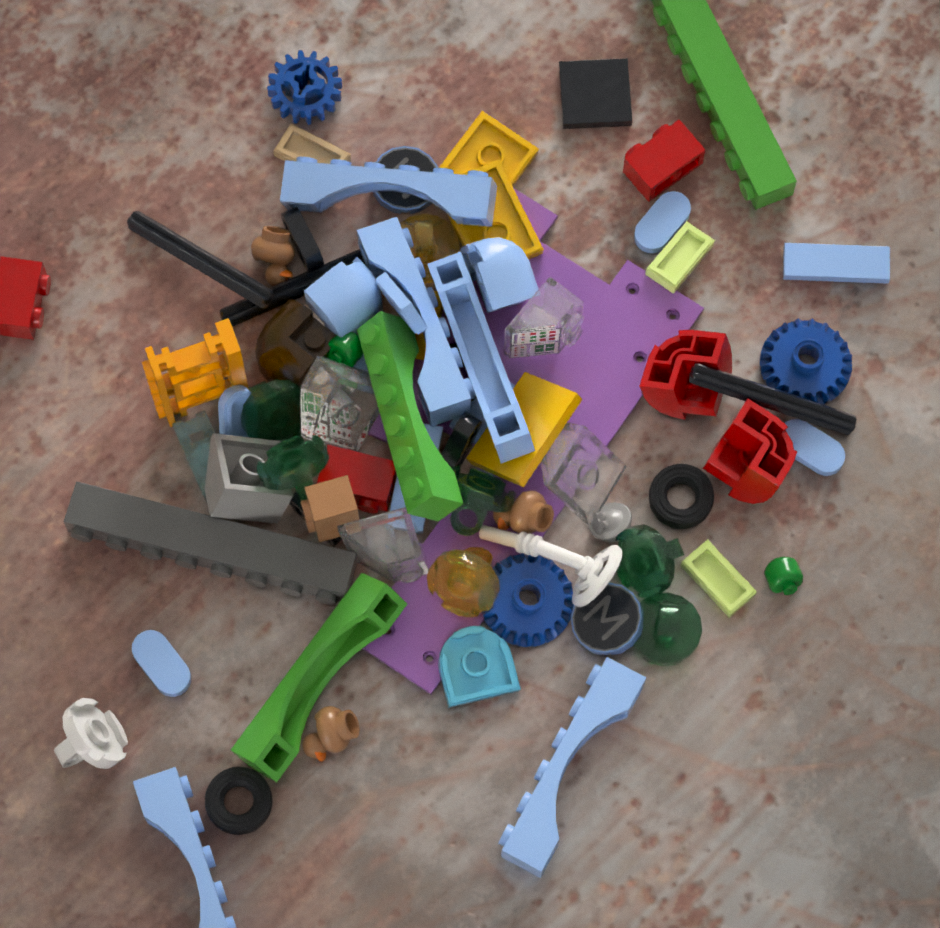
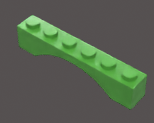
(423, 474)
(276, 730)

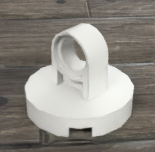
(91, 736)

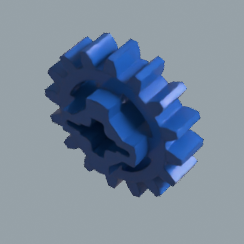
(294, 77)

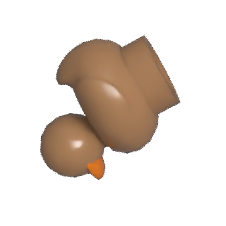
(274, 248)
(527, 514)
(333, 733)

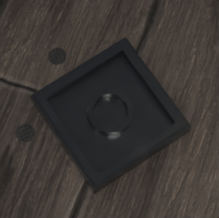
(595, 93)

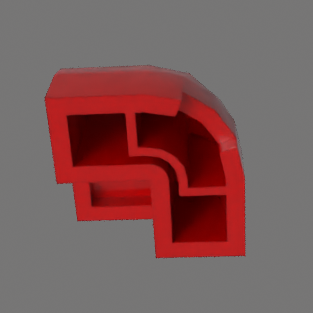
(668, 368)
(752, 454)

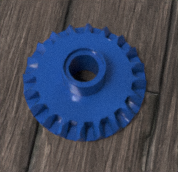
(816, 381)
(532, 624)

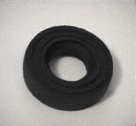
(689, 476)
(245, 822)

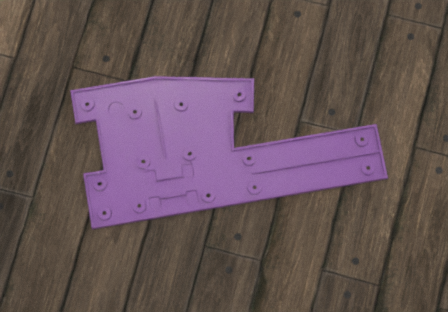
(597, 367)

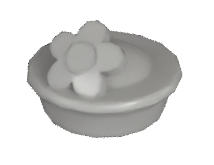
(610, 521)

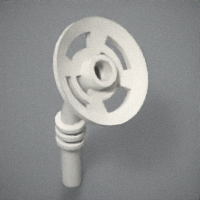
(587, 568)

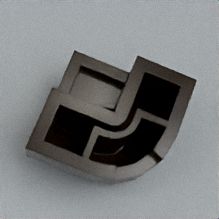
(291, 343)

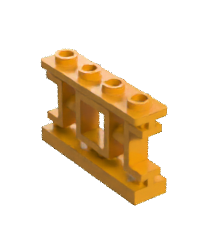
(194, 372)

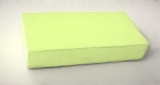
(679, 257)
(718, 578)

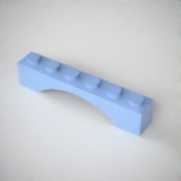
(318, 186)
(481, 358)
(440, 383)
(609, 700)
(166, 809)

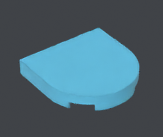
(476, 666)

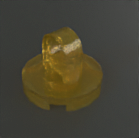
(431, 238)
(464, 581)

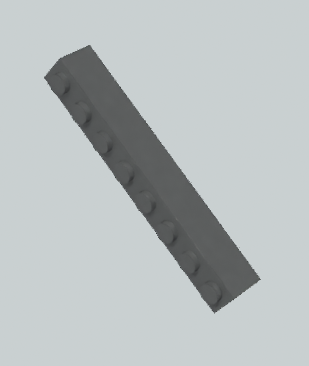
(210, 542)

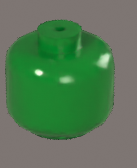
(345, 349)
(783, 575)

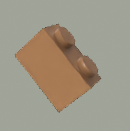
(328, 506)

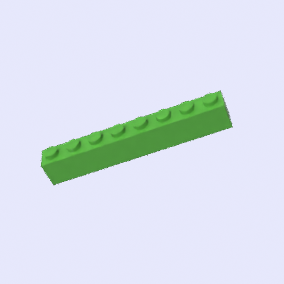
(727, 100)

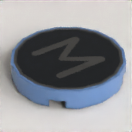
(402, 202)
(609, 621)

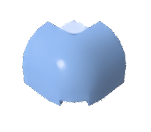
(500, 271)
(345, 297)

